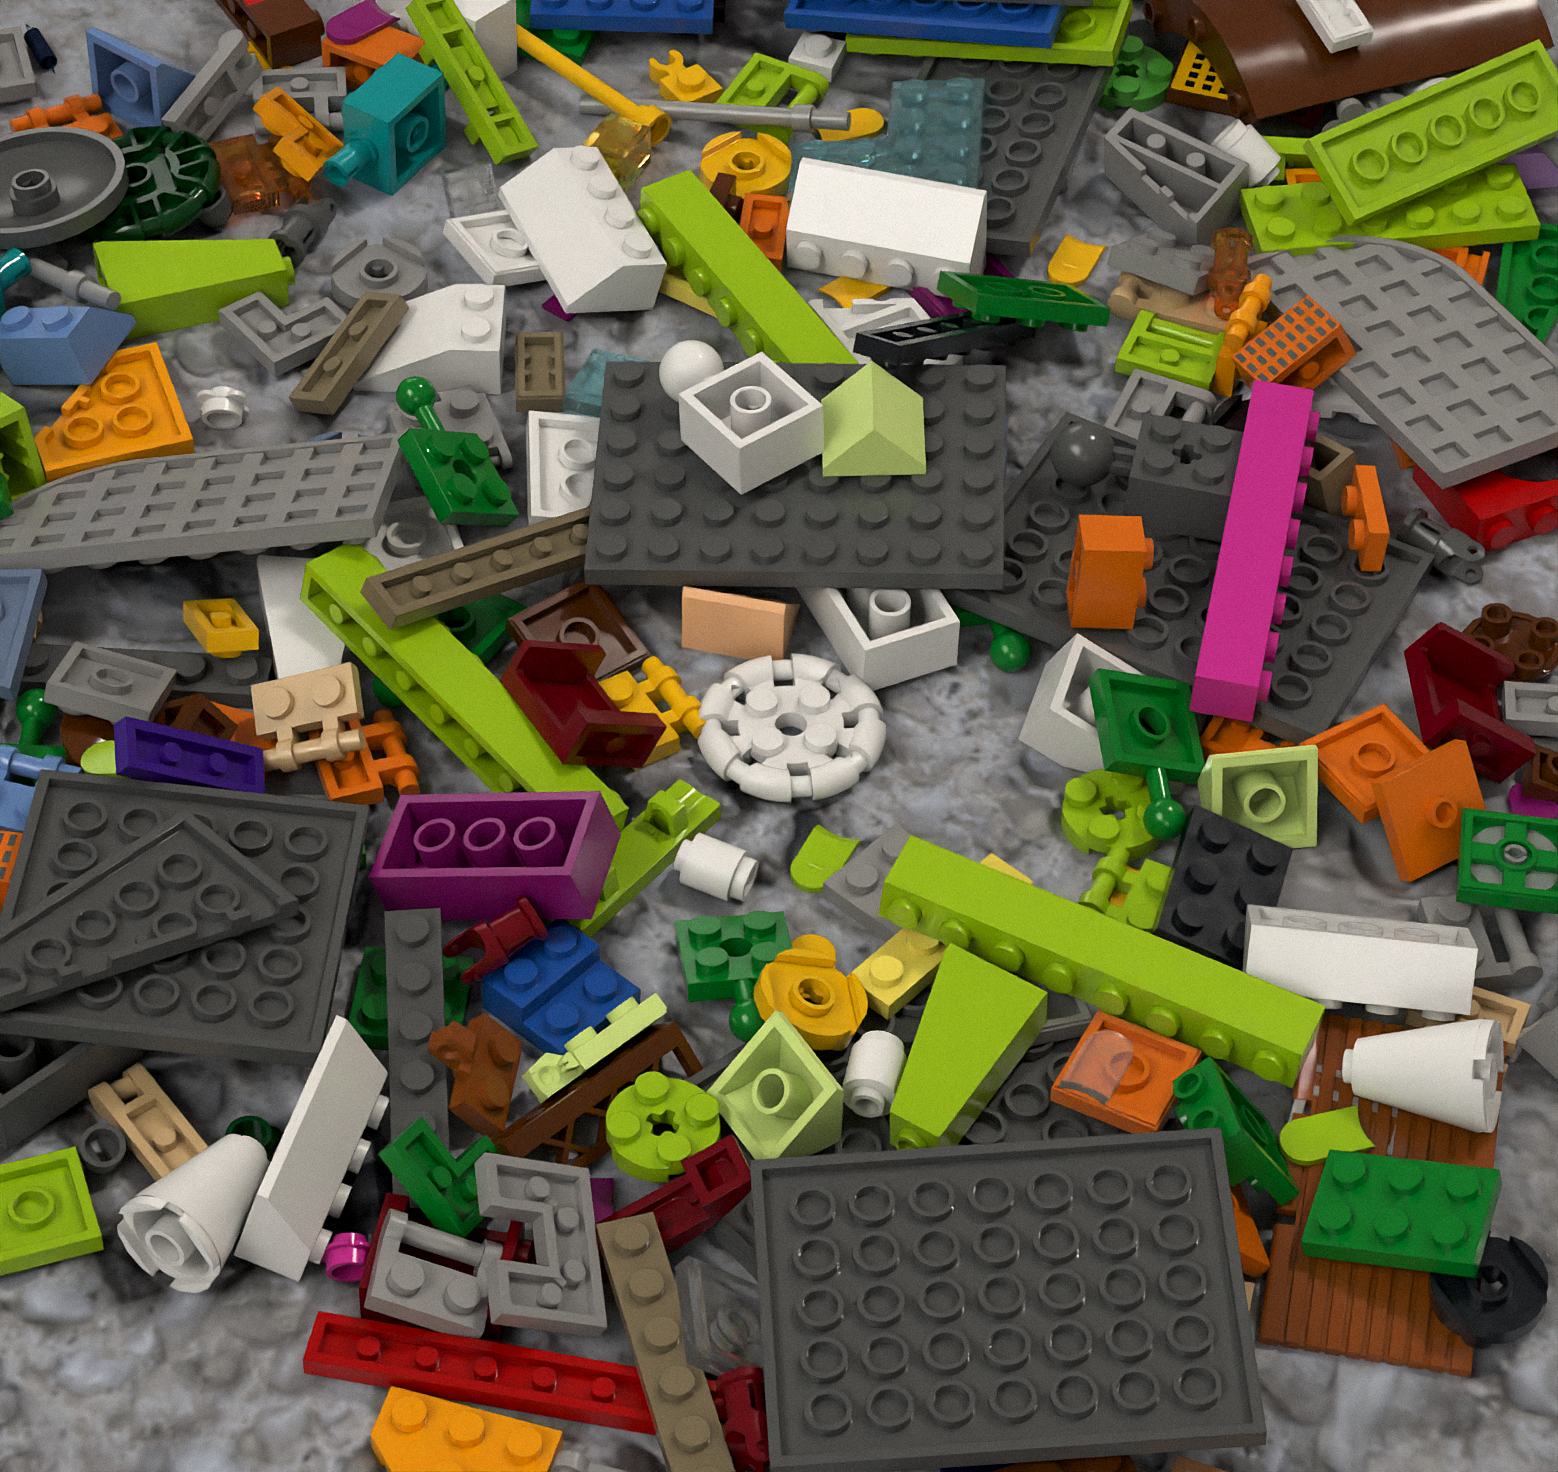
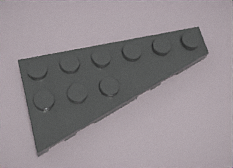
(135, 908)

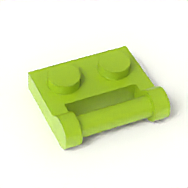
(766, 82)
(1170, 351)

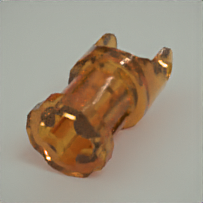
(1229, 277)

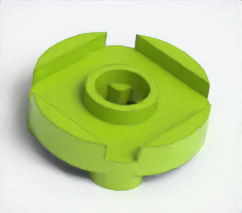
(1087, 801)
(656, 1101)

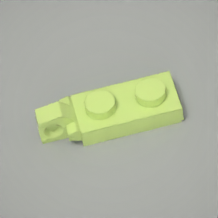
(587, 1048)

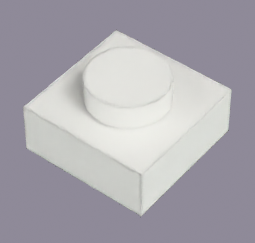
(819, 54)

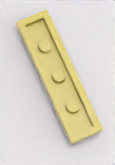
(909, 961)

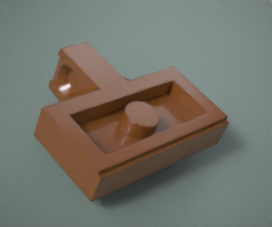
(484, 1069)

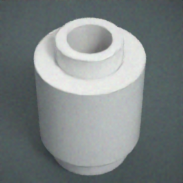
(1252, 148)
(716, 868)
(874, 1073)

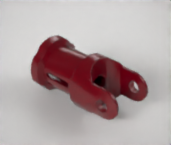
(498, 939)
(746, 1417)

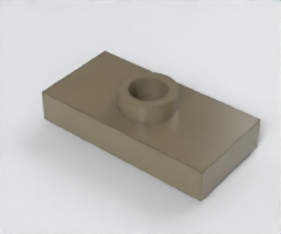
(539, 371)

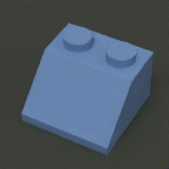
(133, 80)
(59, 343)

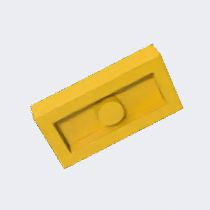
(221, 626)

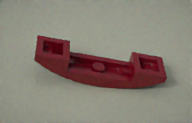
(694, 1202)

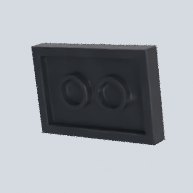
(1213, 880)

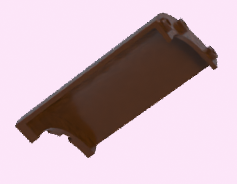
(1280, 65)

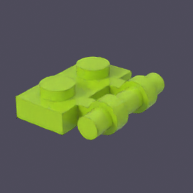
(1142, 889)

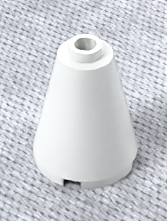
(1433, 1072)
(195, 1213)

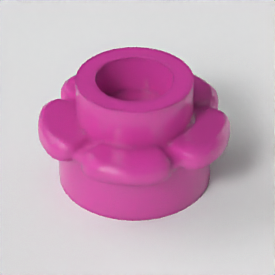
(346, 1257)

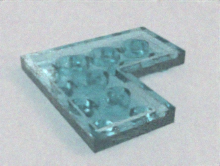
(930, 135)

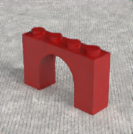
(1495, 506)

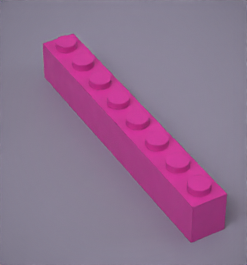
(1252, 552)

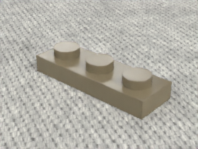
(349, 353)

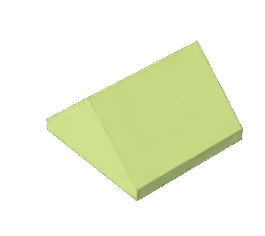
(873, 426)
(1266, 792)
(780, 1095)

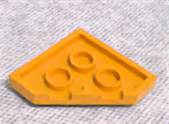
(117, 418)
(444, 1436)

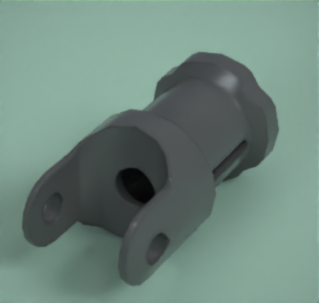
(303, 227)
(1447, 545)

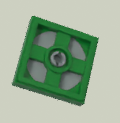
(1508, 861)

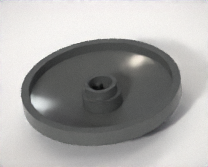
(57, 184)

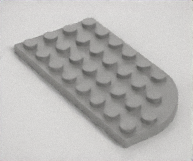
(1433, 352)
(205, 505)

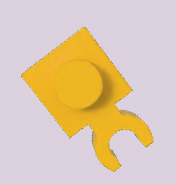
(683, 83)

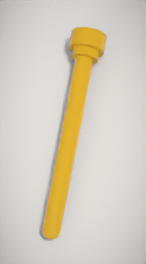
(648, 115)

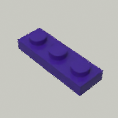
(185, 757)

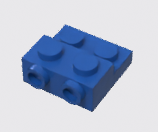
(556, 989)

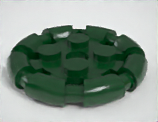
(166, 166)

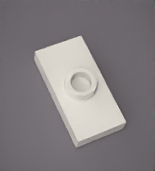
(1337, 23)

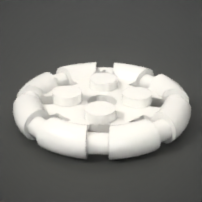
(796, 763)

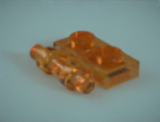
(248, 177)

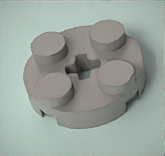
(358, 264)

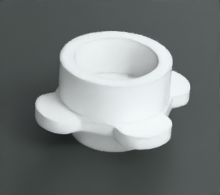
(222, 407)

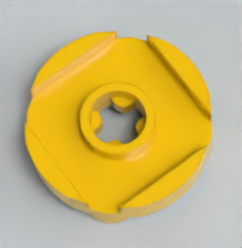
(763, 160)
(811, 972)

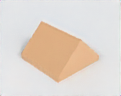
(736, 623)

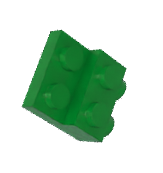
(1249, 1141)

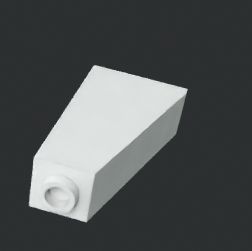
(294, 633)

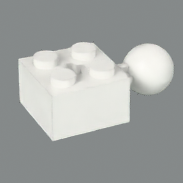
(744, 418)

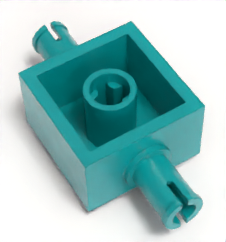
(391, 126)

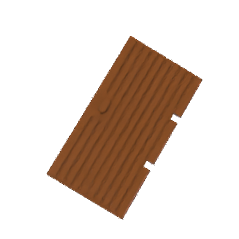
(1353, 1305)

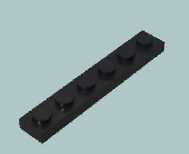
(936, 339)

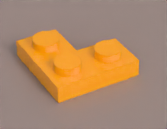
(304, 140)

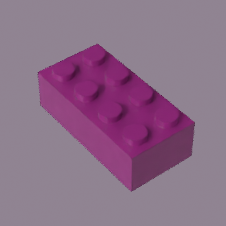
(489, 848)

